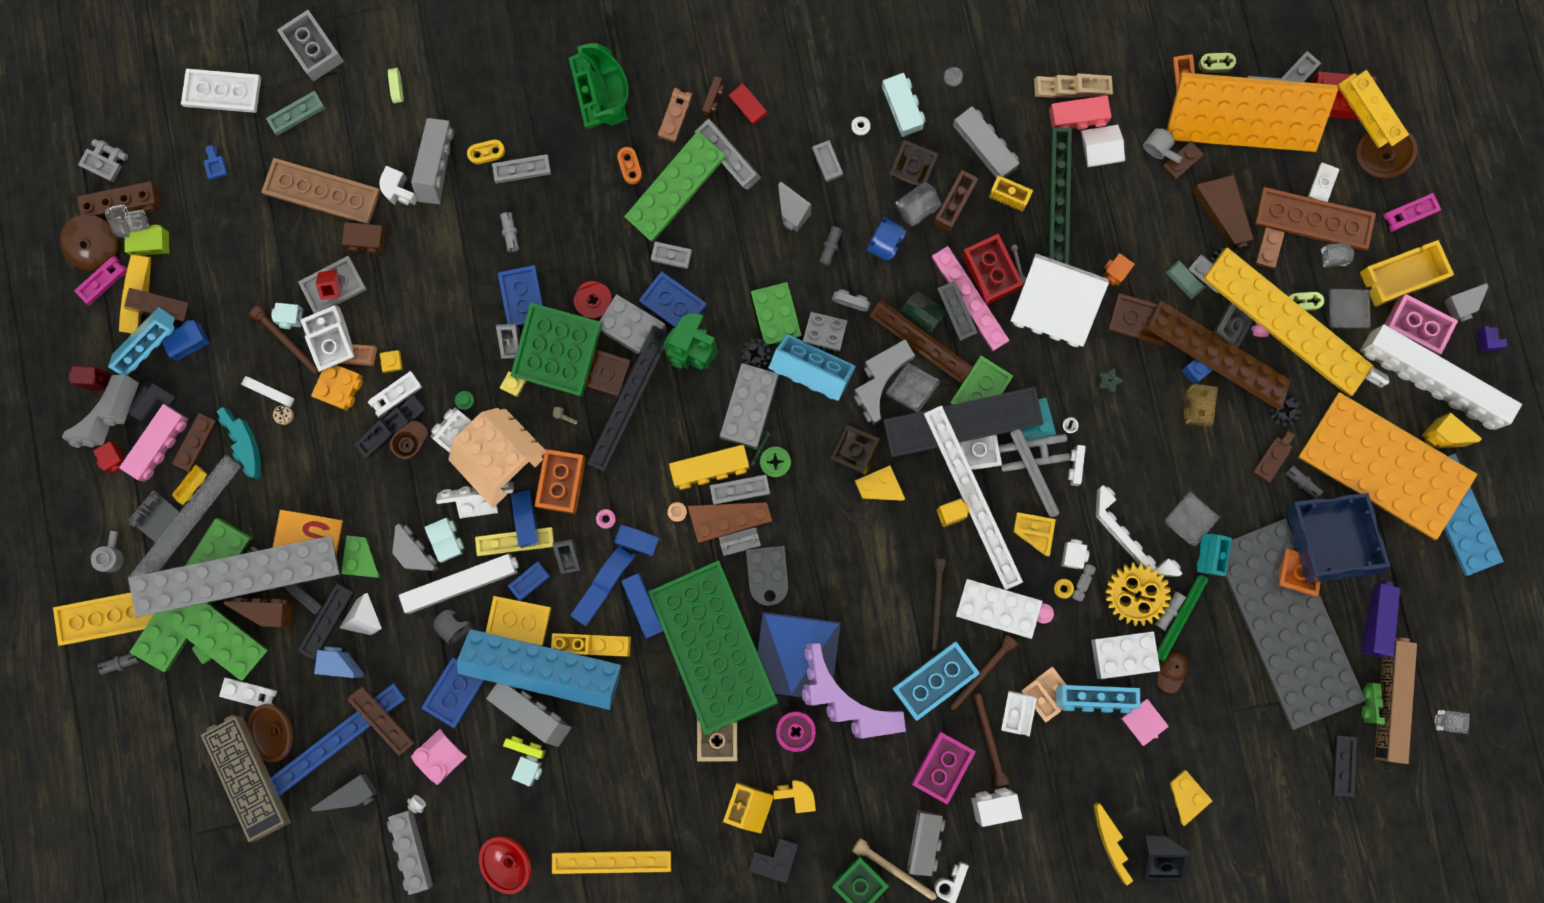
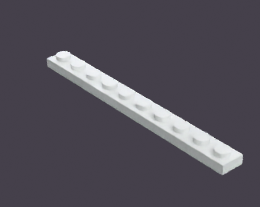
(973, 496)

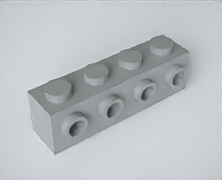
(410, 852)

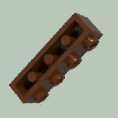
(135, 197)

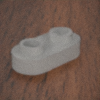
(843, 297)

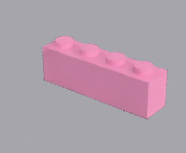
(154, 443)

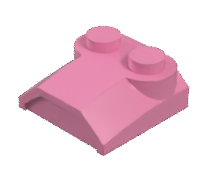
(438, 757)

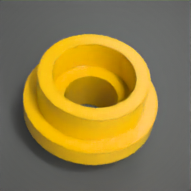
(1070, 588)

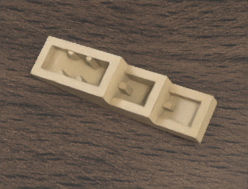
(1073, 86)

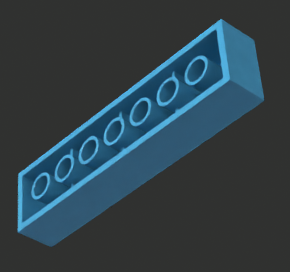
(539, 669)

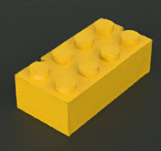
(1407, 273)

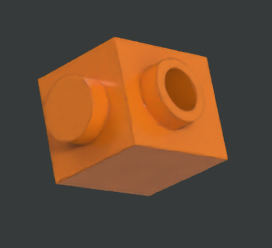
(1117, 269)

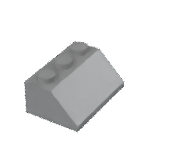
(925, 843)

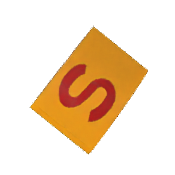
(300, 527)

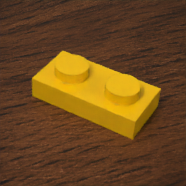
(187, 487)

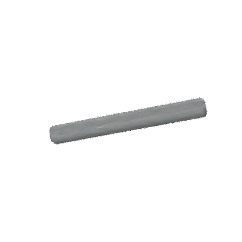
(1034, 473)

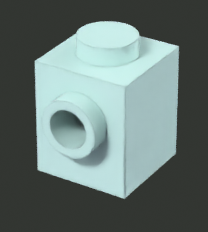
(287, 315)
(527, 770)

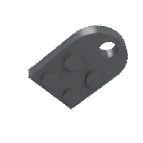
(767, 572)

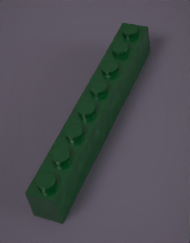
(1059, 194)

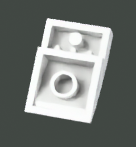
(328, 337)

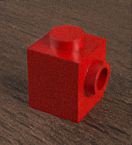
(328, 284)
(109, 457)

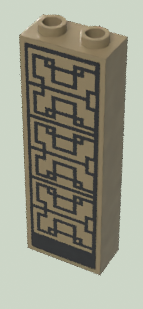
(245, 778)

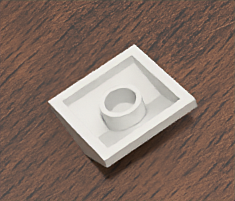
(1103, 145)
(982, 452)

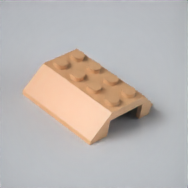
(493, 451)

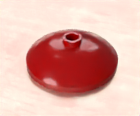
(504, 865)

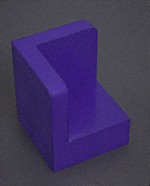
(1490, 340)

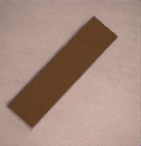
(380, 720)

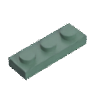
(295, 113)

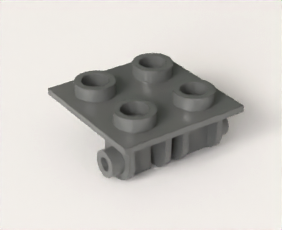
(154, 516)

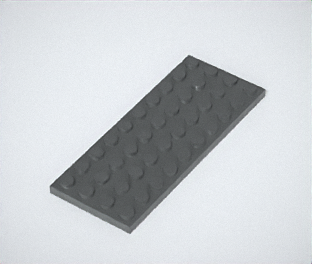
(1290, 630)

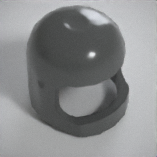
(448, 627)

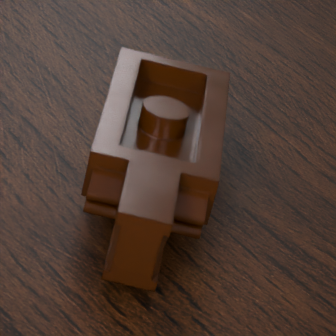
(1274, 457)

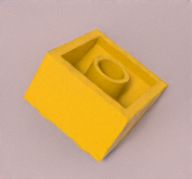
(1449, 433)

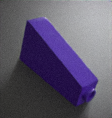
(1381, 621)

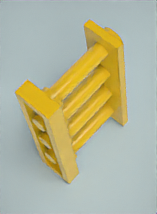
(1372, 109)

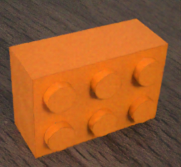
(560, 481)

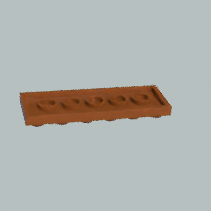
(1314, 218)

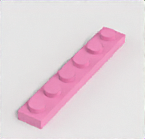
(975, 304)

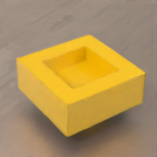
(391, 361)

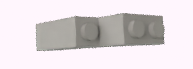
(881, 369)
(109, 411)

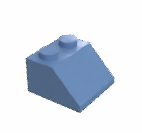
(336, 663)

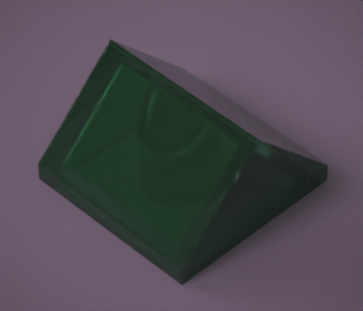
(923, 311)

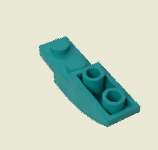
(245, 447)

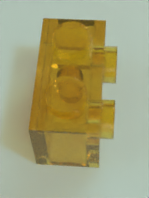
(1200, 405)

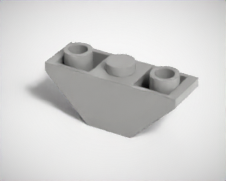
(411, 552)

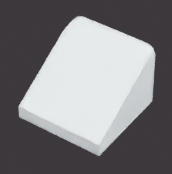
(1377, 377)

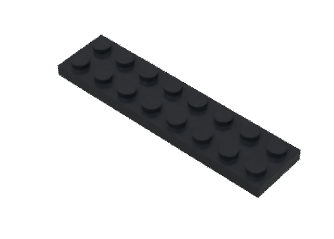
(968, 420)

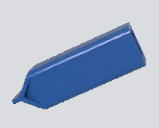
(642, 605)

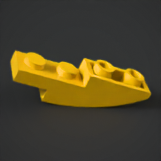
(592, 644)

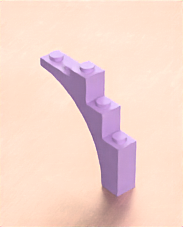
(841, 707)

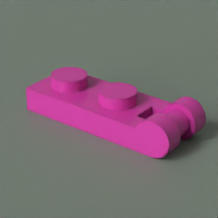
(1412, 212)
(101, 280)

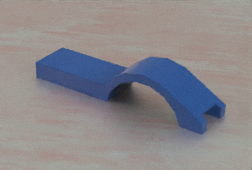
(602, 585)

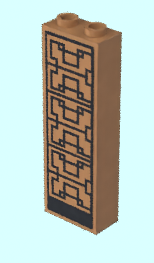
(1397, 695)

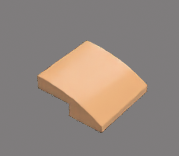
(1045, 690)

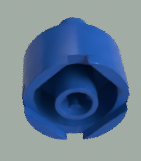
(885, 238)

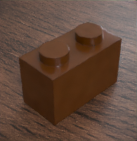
(364, 237)

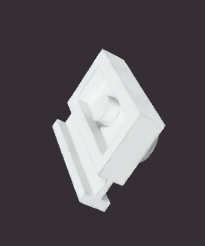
(1019, 713)

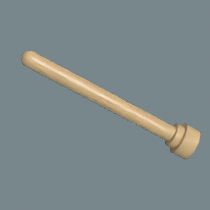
(862, 848)

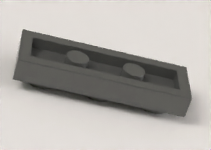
(957, 310)

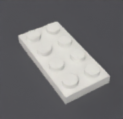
(221, 90)
(999, 608)

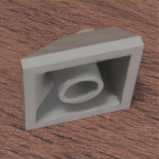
(794, 208)

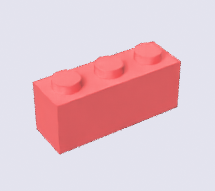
(1081, 113)

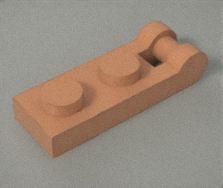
(675, 115)

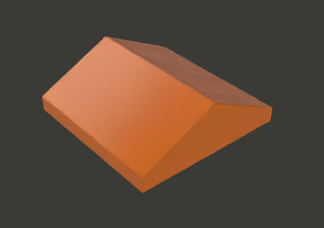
(1292, 575)

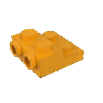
(337, 387)

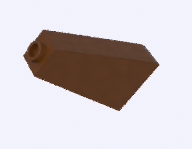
(1224, 207)

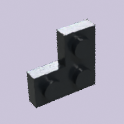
(777, 866)

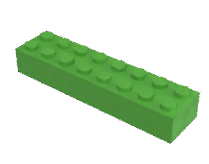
(159, 641)

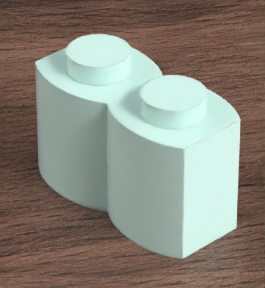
(444, 540)

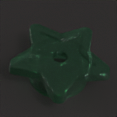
(1109, 385)

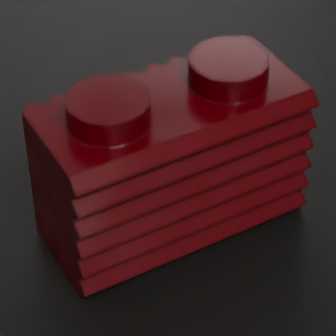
(89, 377)

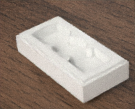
(1323, 182)

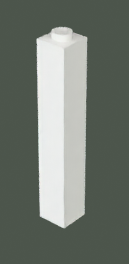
(458, 583)

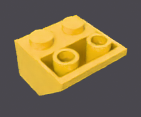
(748, 808)

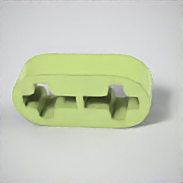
(1216, 60)
(395, 85)
(1304, 297)

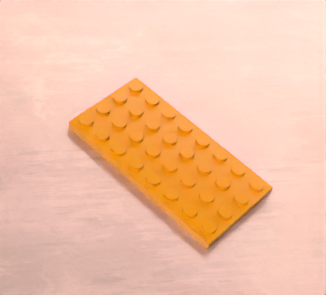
(1250, 112)
(1388, 464)

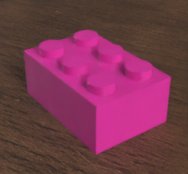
(943, 767)

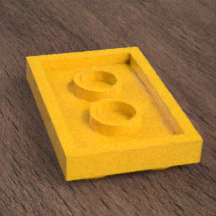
(518, 620)

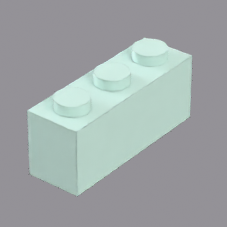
(903, 104)

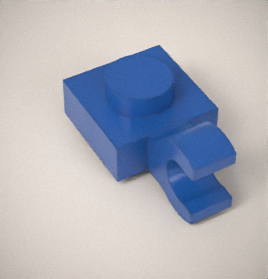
(215, 165)

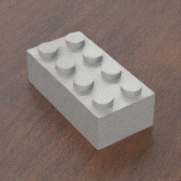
(749, 406)

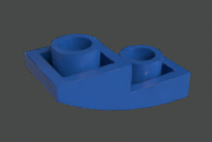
(636, 540)

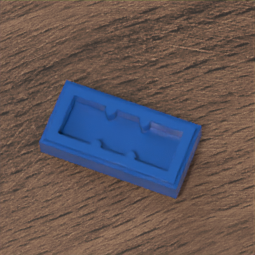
(529, 581)

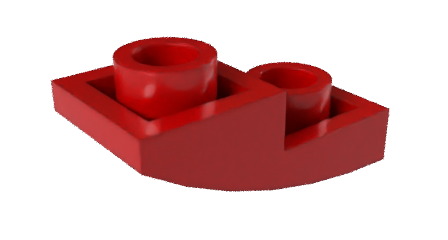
(747, 104)

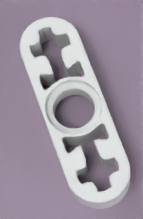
(267, 391)

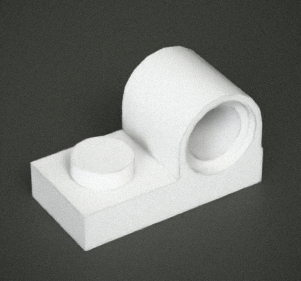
(958, 873)

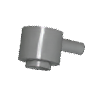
(1159, 145)
(108, 558)

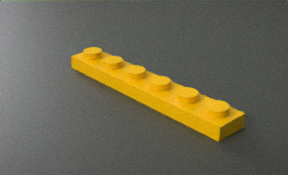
(611, 862)

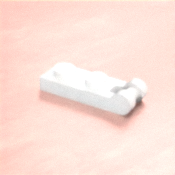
(395, 394)
(246, 692)

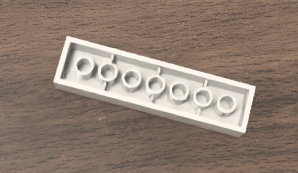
(1440, 378)

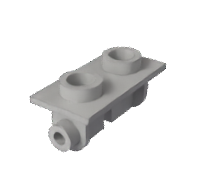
(739, 541)

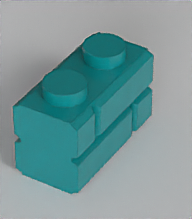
(1214, 554)

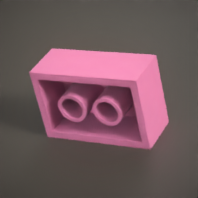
(1421, 323)

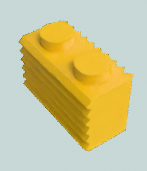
(1010, 193)
(953, 512)

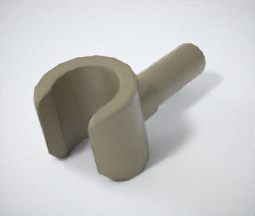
(558, 414)

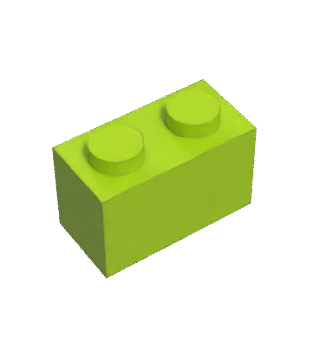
(148, 242)

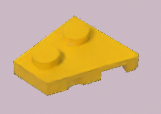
(880, 486)
(1189, 797)

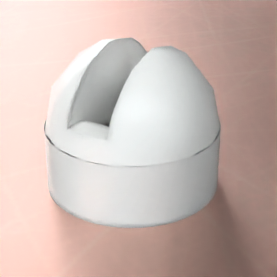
(1074, 427)

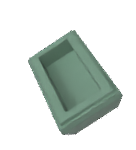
(1185, 279)

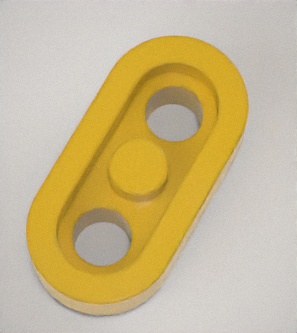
(486, 150)

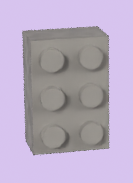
(310, 45)
(628, 324)

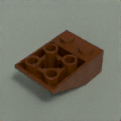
(273, 614)

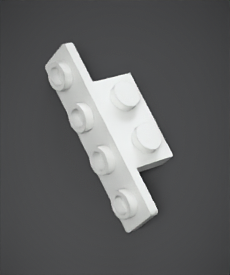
(469, 501)

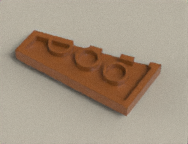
(725, 519)

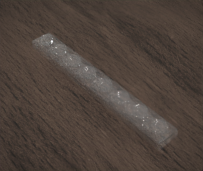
(188, 517)

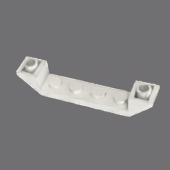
(1105, 498)

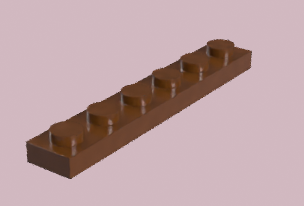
(921, 341)

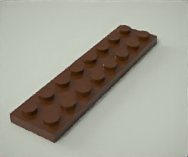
(1219, 354)

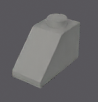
(1466, 303)

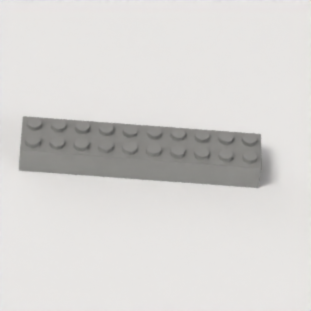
(233, 576)

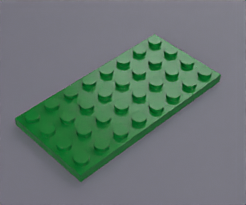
(712, 648)

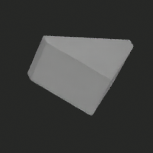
(508, 339)

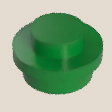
(464, 400)

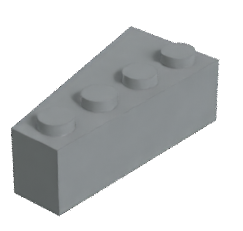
(432, 161)
(529, 714)

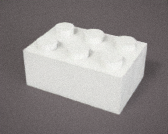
(1125, 655)
(996, 807)

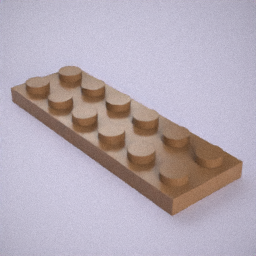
(321, 191)

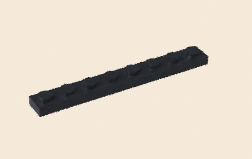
(627, 398)

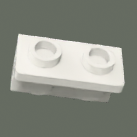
(449, 428)

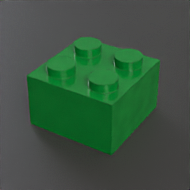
(860, 883)

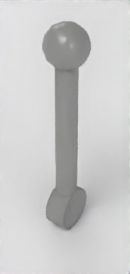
(1014, 248)

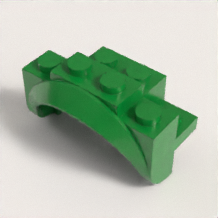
(601, 92)
(689, 344)

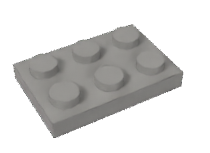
(351, 285)

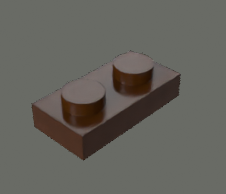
(710, 105)
(1190, 155)

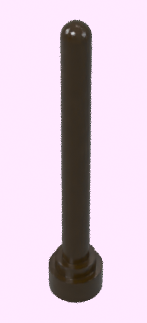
(939, 566)

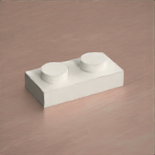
(1075, 473)

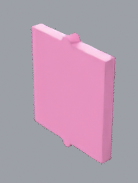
(1145, 722)

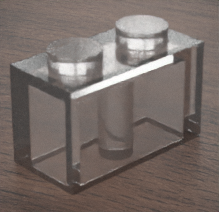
(918, 204)

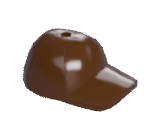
(412, 434)
(1169, 678)

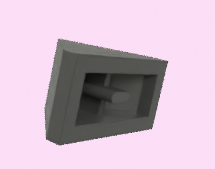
(567, 556)

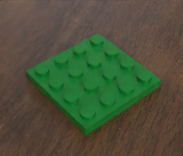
(556, 349)

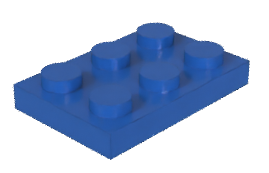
(518, 290)
(670, 300)
(452, 695)

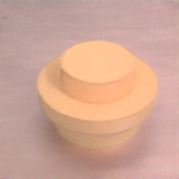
(677, 511)

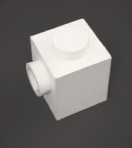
(1075, 554)

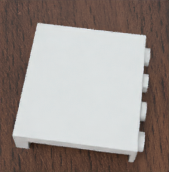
(1059, 300)

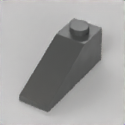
(354, 793)

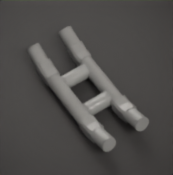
(1045, 458)

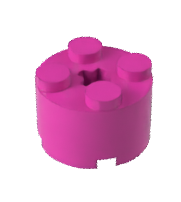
(795, 743)

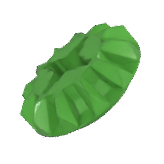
(768, 455)

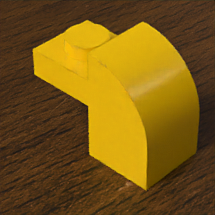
(802, 795)

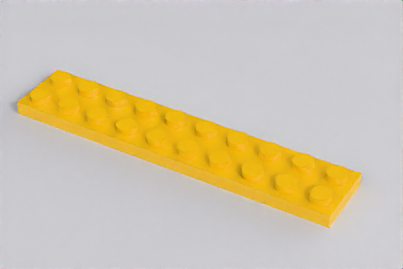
(1287, 322)

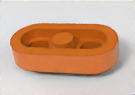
(630, 166)

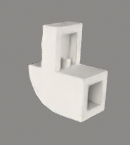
(392, 186)

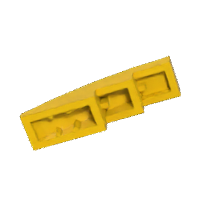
(137, 278)
(1110, 837)

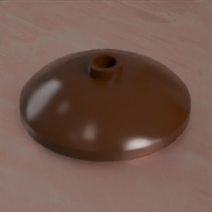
(1372, 159)
(99, 238)
(271, 732)

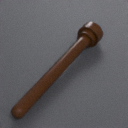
(258, 314)
(1007, 645)
(1000, 776)

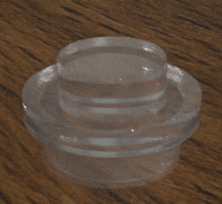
(953, 76)

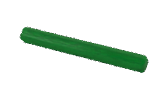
(1182, 617)

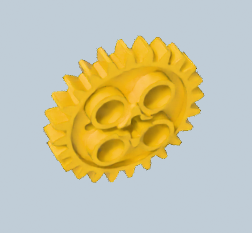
(1131, 609)

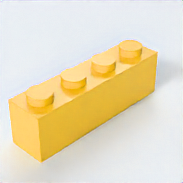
(709, 466)

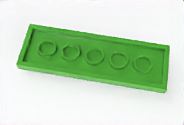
(675, 186)
(217, 637)

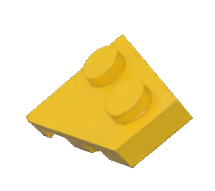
(1036, 531)

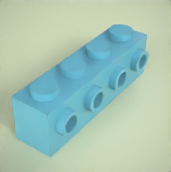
(142, 342)
(1097, 697)

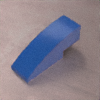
(525, 519)

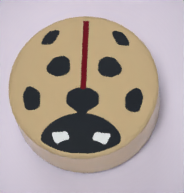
(283, 415)

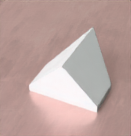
(362, 617)

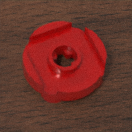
(583, 295)

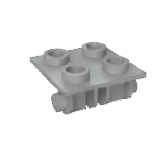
(825, 331)

